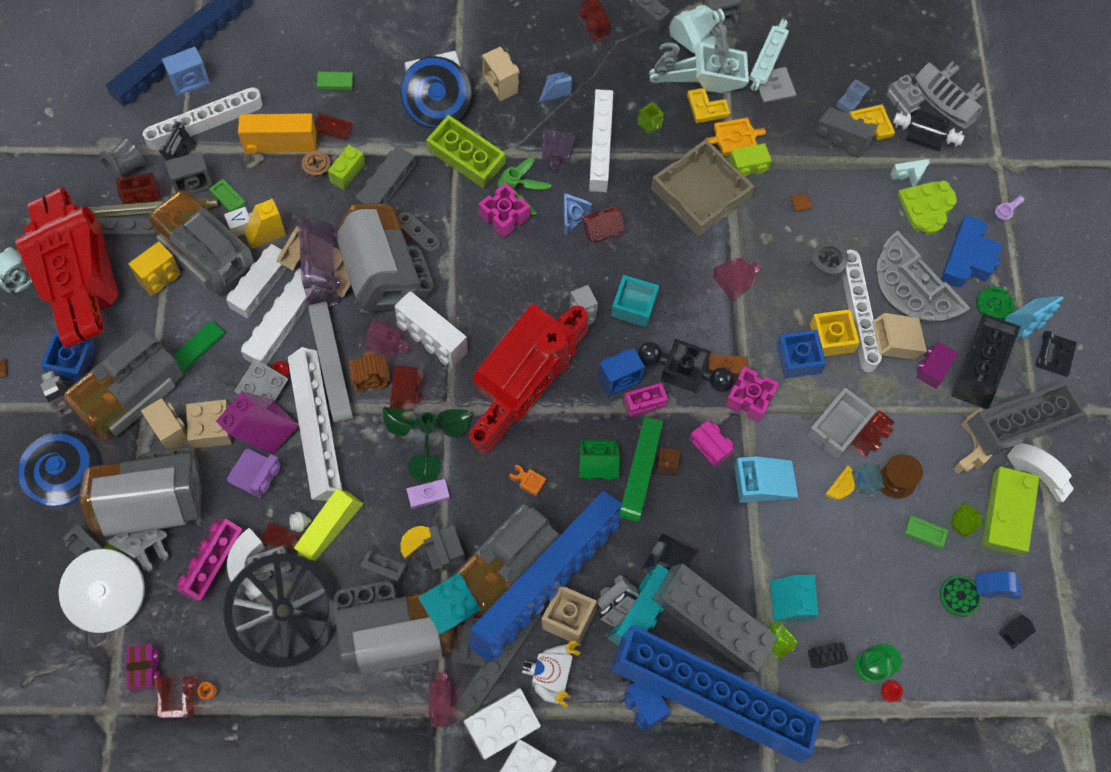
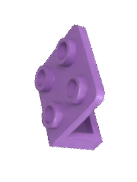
(254, 472)

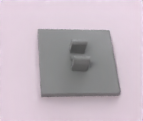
(777, 87)

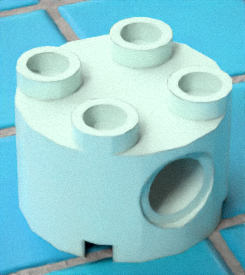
(13, 271)

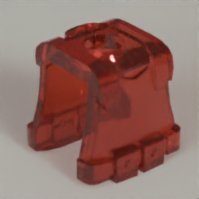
(163, 686)

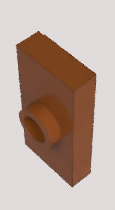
(733, 363)

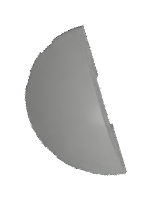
(913, 286)

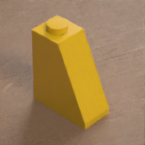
(264, 224)

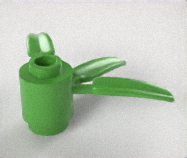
(512, 178)

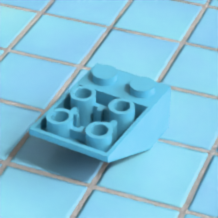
(1034, 315)
(764, 479)

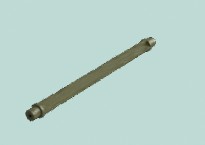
(139, 208)

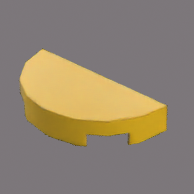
(842, 486)
(413, 540)

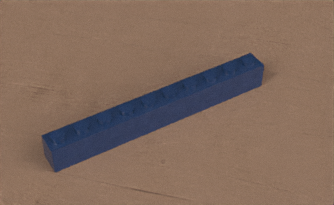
(189, 34)

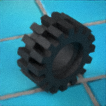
(827, 655)

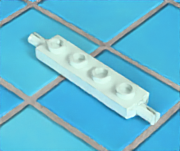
(769, 55)

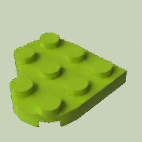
(928, 205)

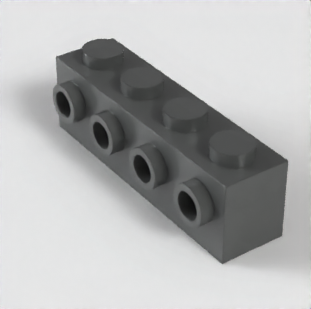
(387, 177)

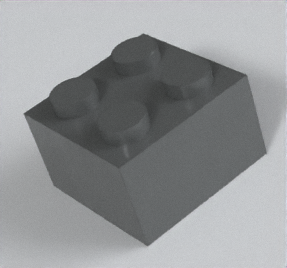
(189, 173)

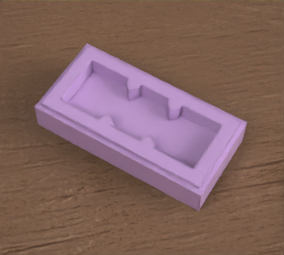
(428, 493)

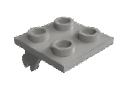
(135, 543)

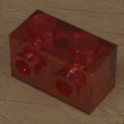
(595, 18)
(138, 188)
(603, 224)
(404, 386)
(872, 433)

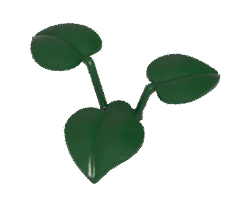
(454, 424)

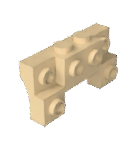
(291, 256)

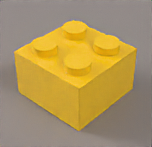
(155, 268)
(836, 332)

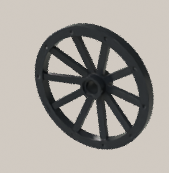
(230, 599)

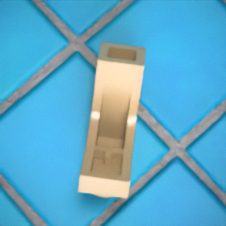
(977, 457)

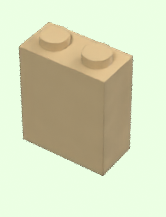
(899, 336)

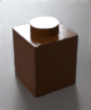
(668, 462)

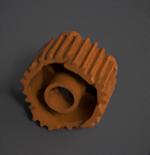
(369, 372)

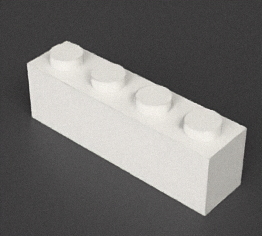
(257, 282)

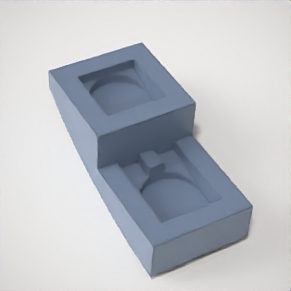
(853, 97)

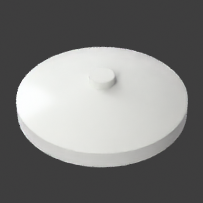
(101, 590)

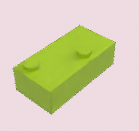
(466, 151)
(1010, 511)

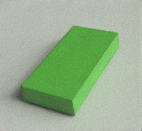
(335, 81)
(227, 196)
(926, 532)

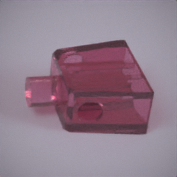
(735, 277)
(384, 339)
(440, 701)

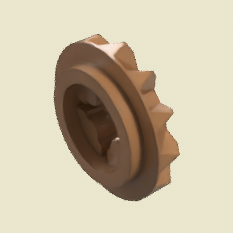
(321, 158)

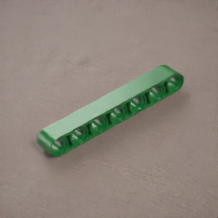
(641, 469)

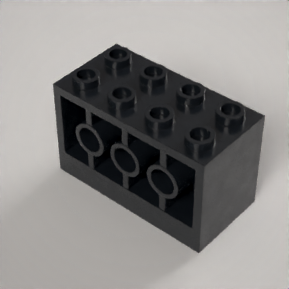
(986, 361)

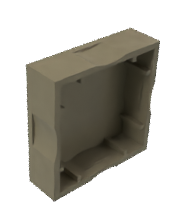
(702, 187)

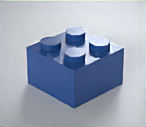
(801, 354)
(71, 362)
(620, 372)
(646, 705)

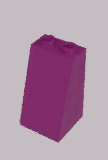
(257, 422)

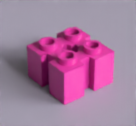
(504, 210)
(741, 397)

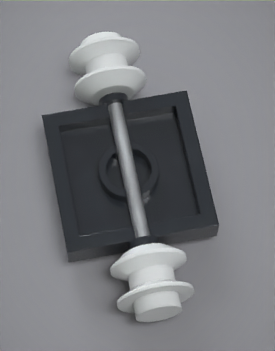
(928, 130)

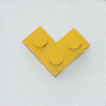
(705, 110)
(878, 116)

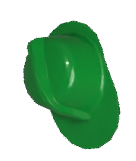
(878, 663)

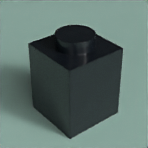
(1017, 631)

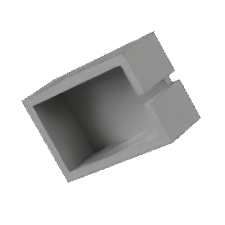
(841, 423)

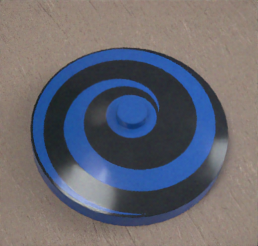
(434, 90)
(54, 467)

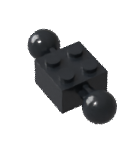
(686, 366)

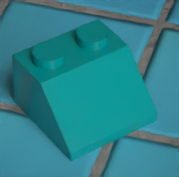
(794, 598)

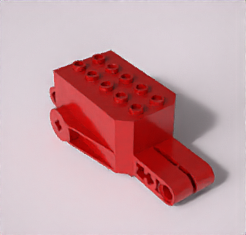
(68, 265)
(523, 369)

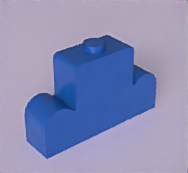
(971, 254)

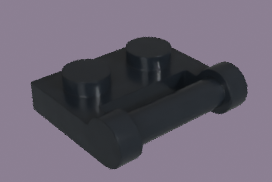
(178, 143)
(1061, 357)

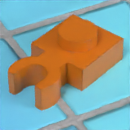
(530, 481)

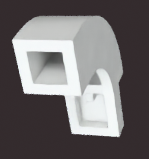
(1040, 463)
(245, 546)

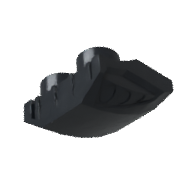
(669, 553)

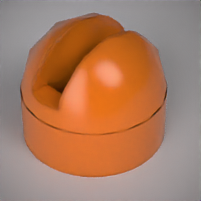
(204, 687)

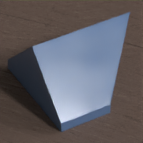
(556, 86)
(573, 210)

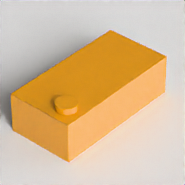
(277, 133)

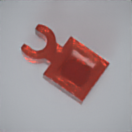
(277, 536)

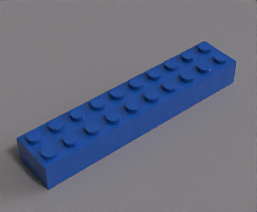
(545, 577)
(716, 694)

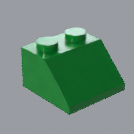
(599, 459)

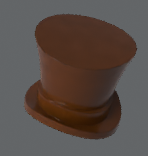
(901, 476)

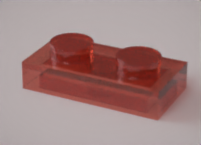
(333, 126)

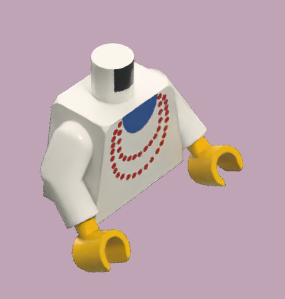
(552, 672)

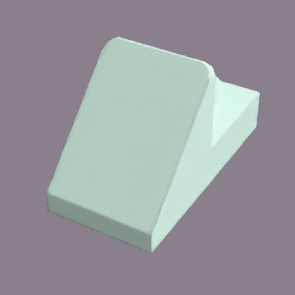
(913, 170)

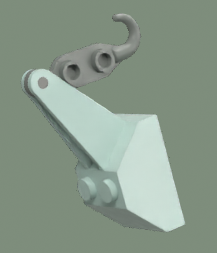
(702, 26)
(702, 68)

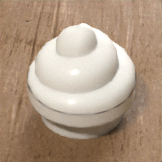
(299, 521)

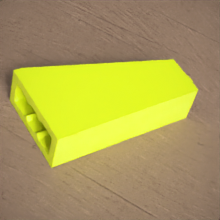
(328, 524)

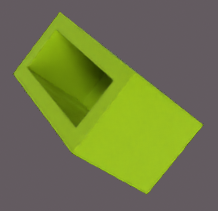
(751, 159)
(346, 167)

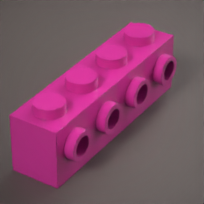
(209, 559)

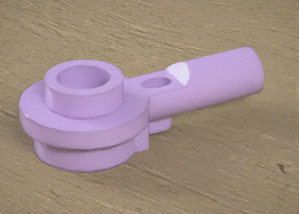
(1005, 210)

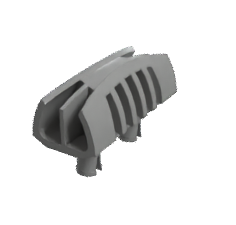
(947, 96)

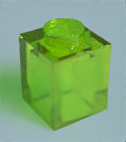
(650, 117)

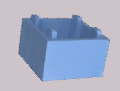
(186, 71)

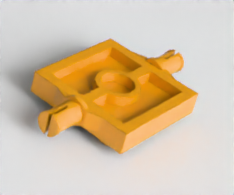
(735, 135)

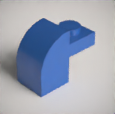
(998, 584)

